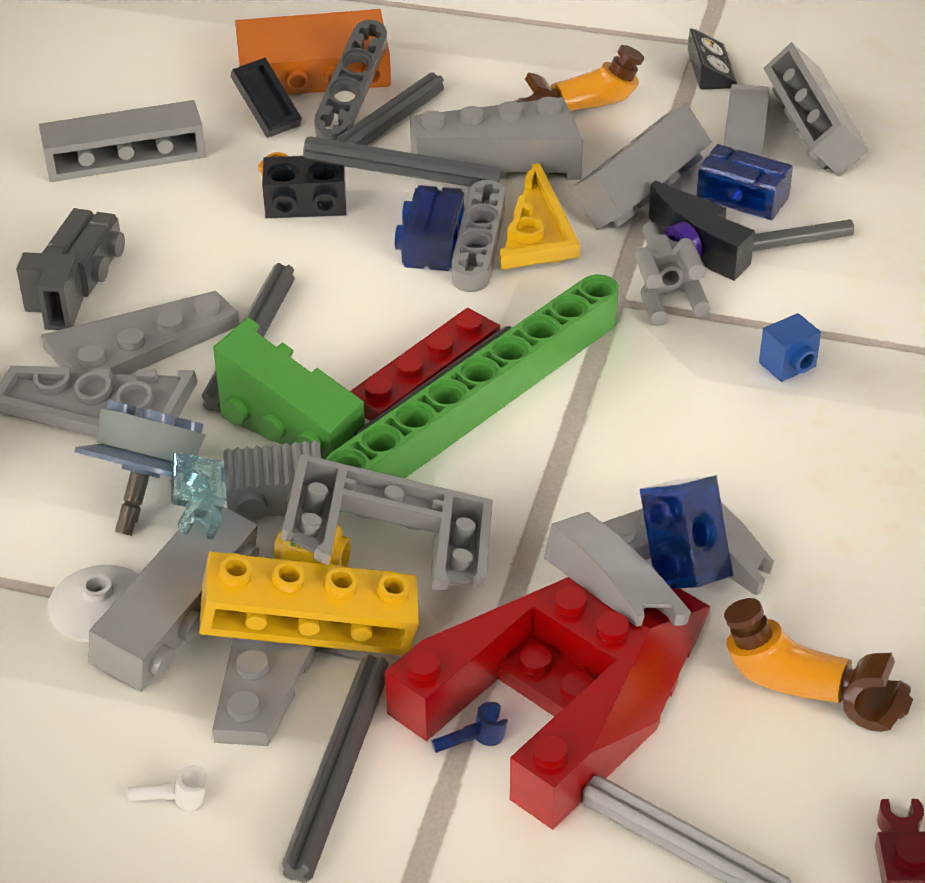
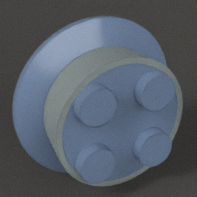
(143, 447)

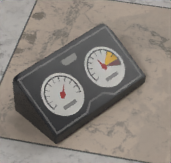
(709, 61)

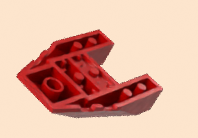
(569, 658)

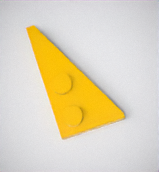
(538, 227)

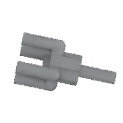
(667, 268)

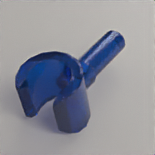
(484, 730)

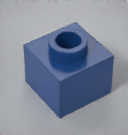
(789, 347)

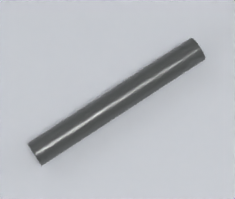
(803, 234)

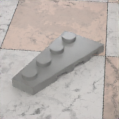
(141, 336)
(76, 399)
(258, 690)

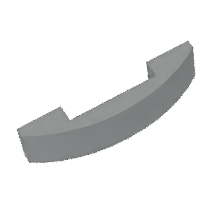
(747, 118)

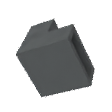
(52, 287)

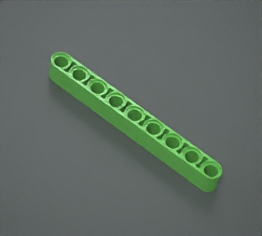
(485, 381)

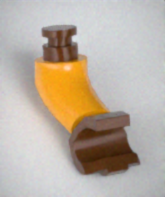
(594, 89)
(778, 663)

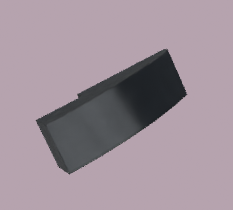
(725, 244)

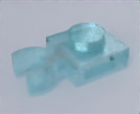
(199, 487)

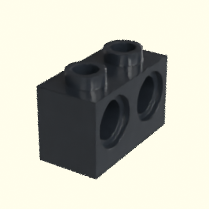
(302, 188)

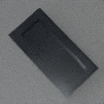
(266, 97)

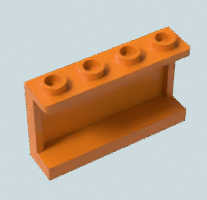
(307, 47)

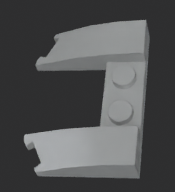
(456, 518)
(613, 566)

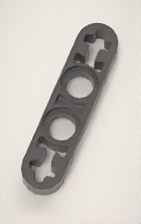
(346, 80)

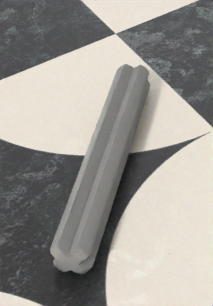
(676, 834)

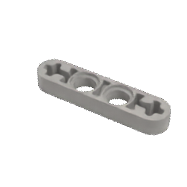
(478, 234)

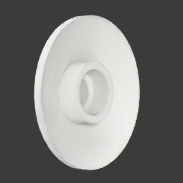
(85, 597)

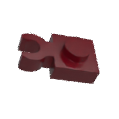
(901, 844)

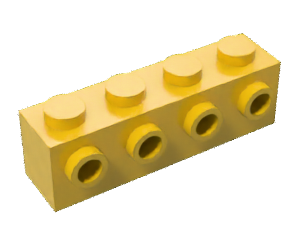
(308, 604)

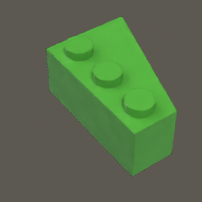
(280, 397)

